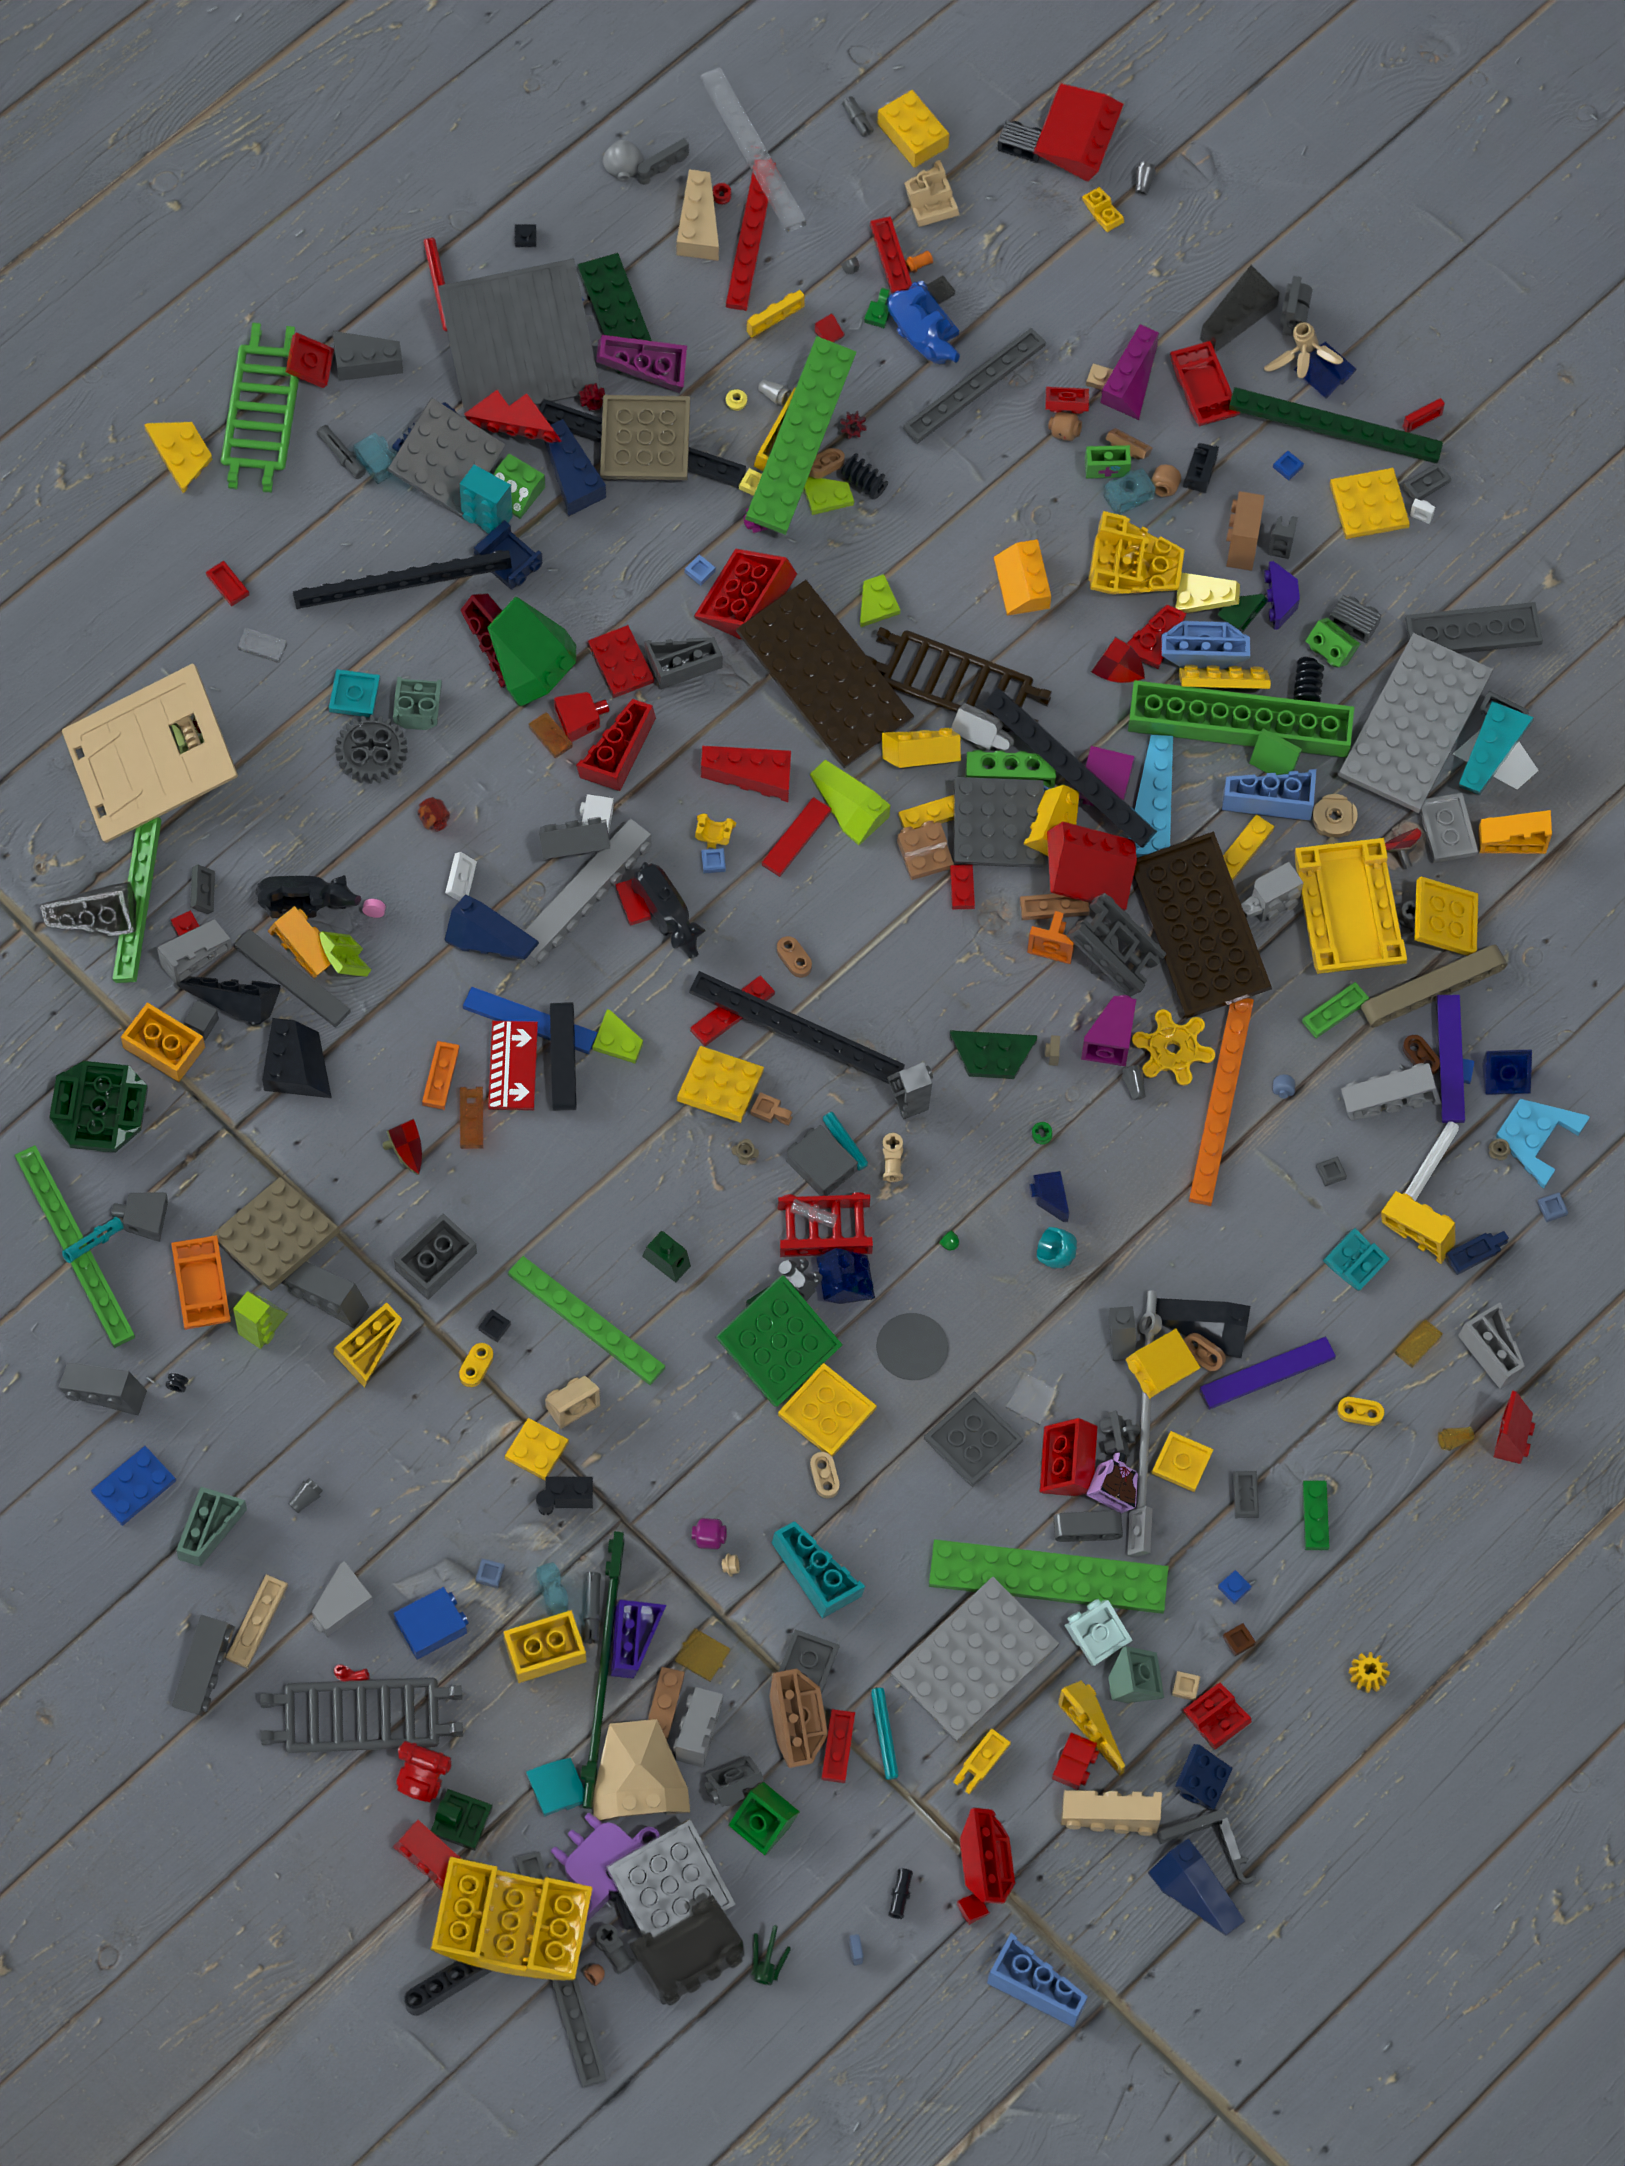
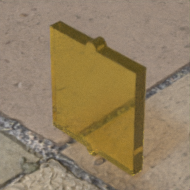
(702, 1655)

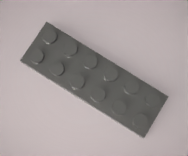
(1479, 627)

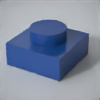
(1234, 1587)

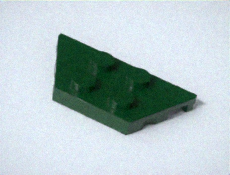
(992, 1053)

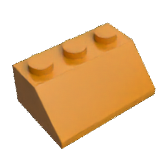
(1023, 578)

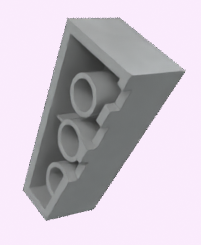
(1391, 1092)

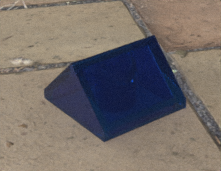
(1507, 1072)

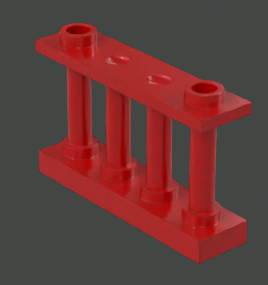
(814, 1244)

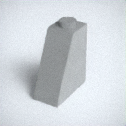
(340, 1601)

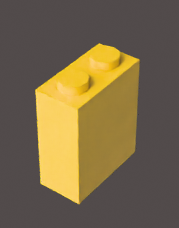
(1162, 1363)

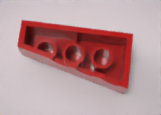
(617, 750)
(426, 1852)

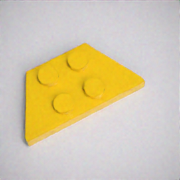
(180, 450)

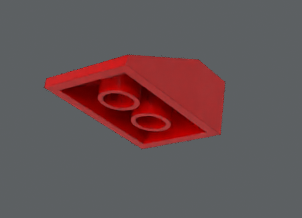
(1514, 1430)

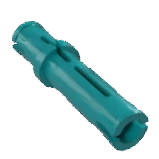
(111, 1227)

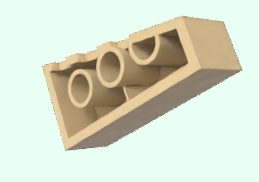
(697, 226)
(1112, 1811)

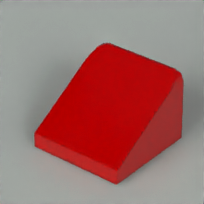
(829, 329)
(972, 1908)

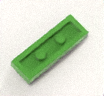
(1335, 1010)

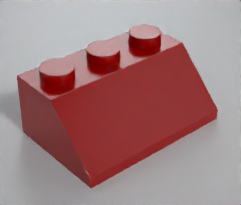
(1068, 1457)

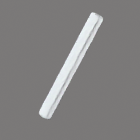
(1432, 1160)

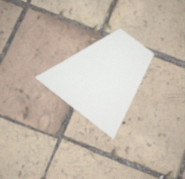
(1514, 770)

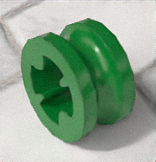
(1037, 1137)

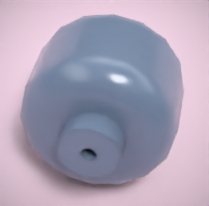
(1284, 1086)

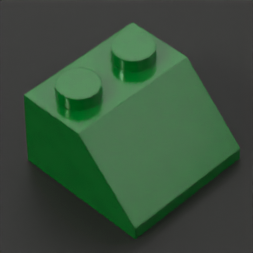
(763, 1818)

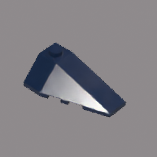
(482, 929)
(1193, 1884)

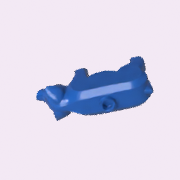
(919, 326)

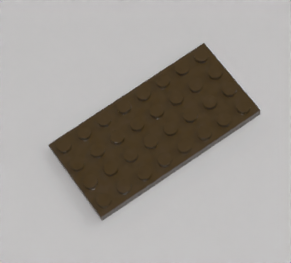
(824, 673)
(1200, 925)

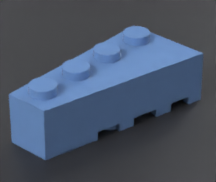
(1272, 795)

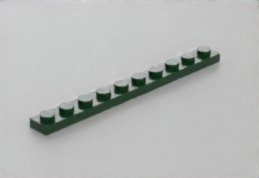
(1336, 425)

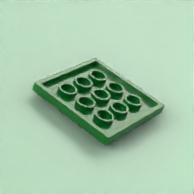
(779, 1341)

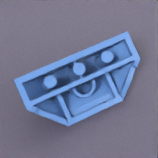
(1205, 644)

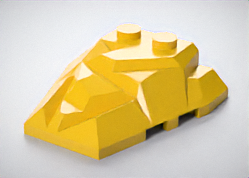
(1132, 559)

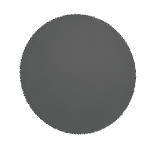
(912, 1346)

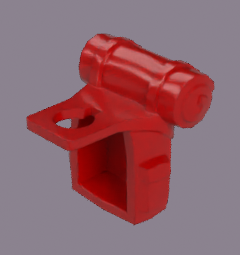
(421, 1771)

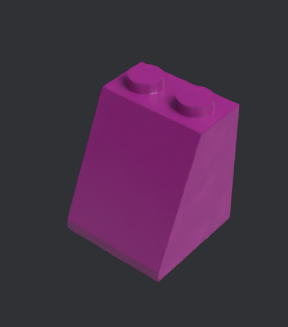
(1112, 768)
(1111, 1033)

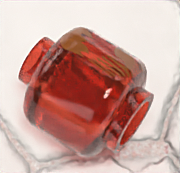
(433, 814)

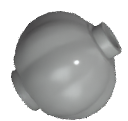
(622, 160)

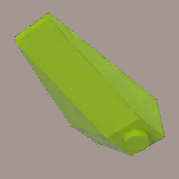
(852, 803)

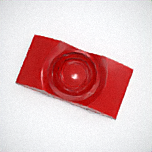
(1203, 383)

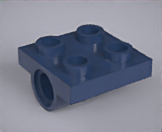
(1203, 1777)

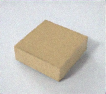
(1186, 1686)

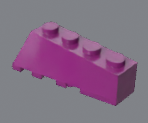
(1130, 377)

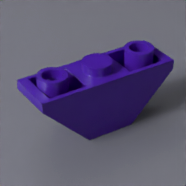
(1282, 594)

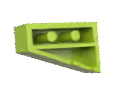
(257, 1319)

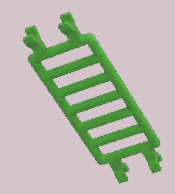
(235, 404)

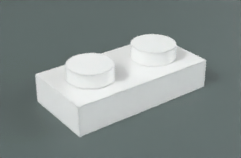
(460, 876)

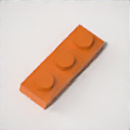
(440, 1075)

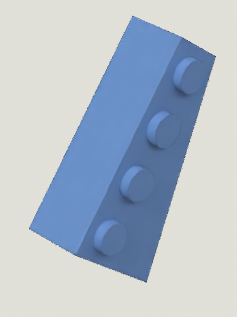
(1036, 1983)

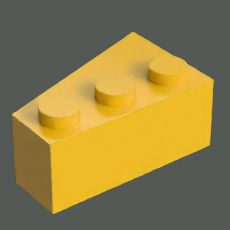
(1420, 1223)

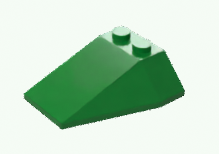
(530, 651)

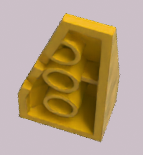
(1084, 1710)

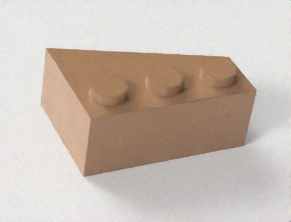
(1245, 530)

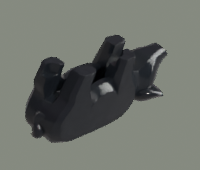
(304, 893)
(667, 907)

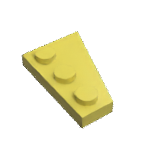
(1205, 593)

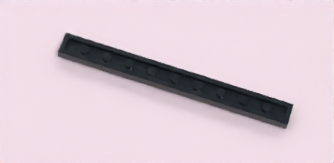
(591, 427)
(402, 579)
(1070, 767)
(794, 1027)

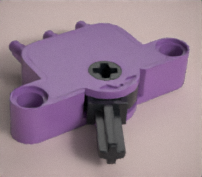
(589, 1859)

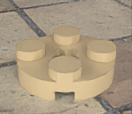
(1336, 828)

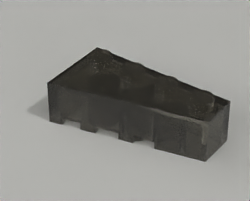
(1240, 309)

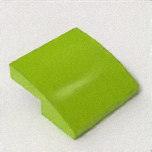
(344, 954)

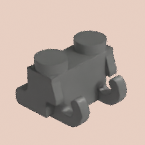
(798, 1278)

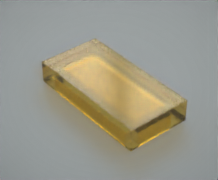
(1418, 1343)

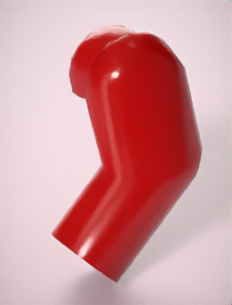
(344, 1673)

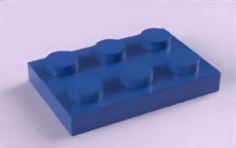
(133, 1485)

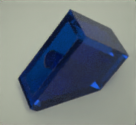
(1050, 1194)

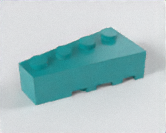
(1496, 740)
(816, 1571)

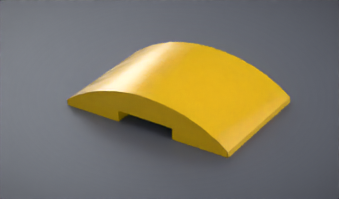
(511, 1921)

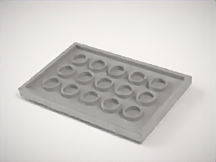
(974, 1659)

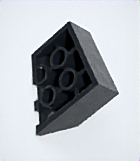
(295, 1060)

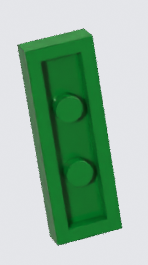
(1315, 1515)

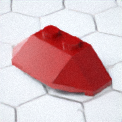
(987, 1857)

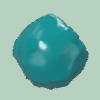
(1056, 1248)

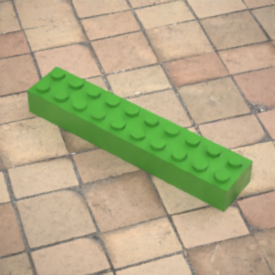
(1239, 717)

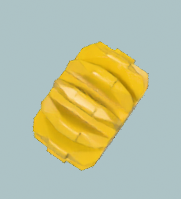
(1373, 1679)

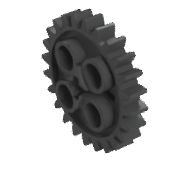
(371, 766)

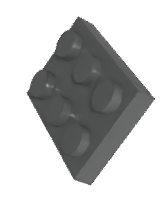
(810, 1656)

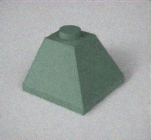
(1136, 1676)

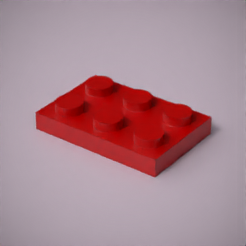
(621, 661)

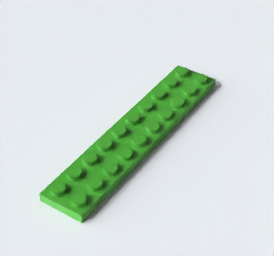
(800, 435)
(1049, 1575)

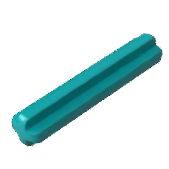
(844, 1139)

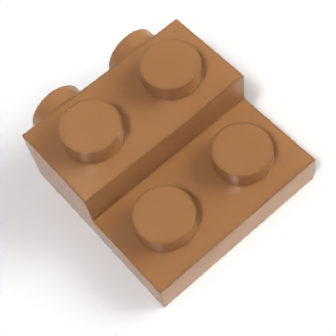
(924, 850)

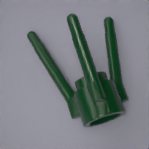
(765, 1971)

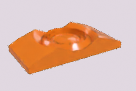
(200, 1282)

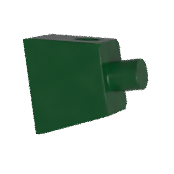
(665, 1254)

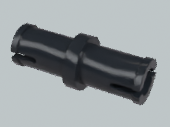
(900, 1893)

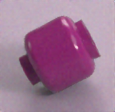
(709, 1533)

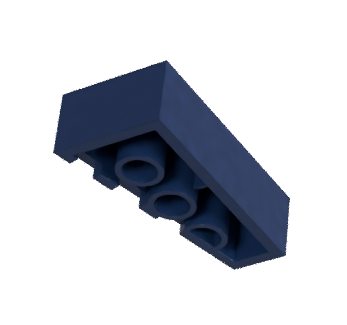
(574, 472)

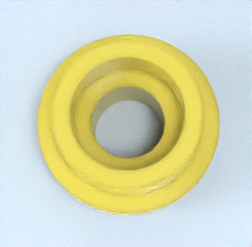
(736, 404)

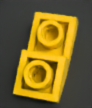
(1102, 209)

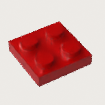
(309, 360)
(1068, 399)

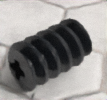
(864, 477)
(1308, 680)

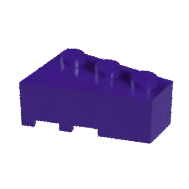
(632, 1635)

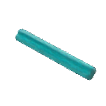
(884, 1733)

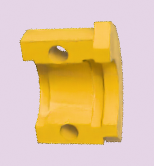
(714, 832)

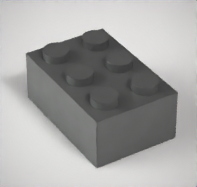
(435, 1256)

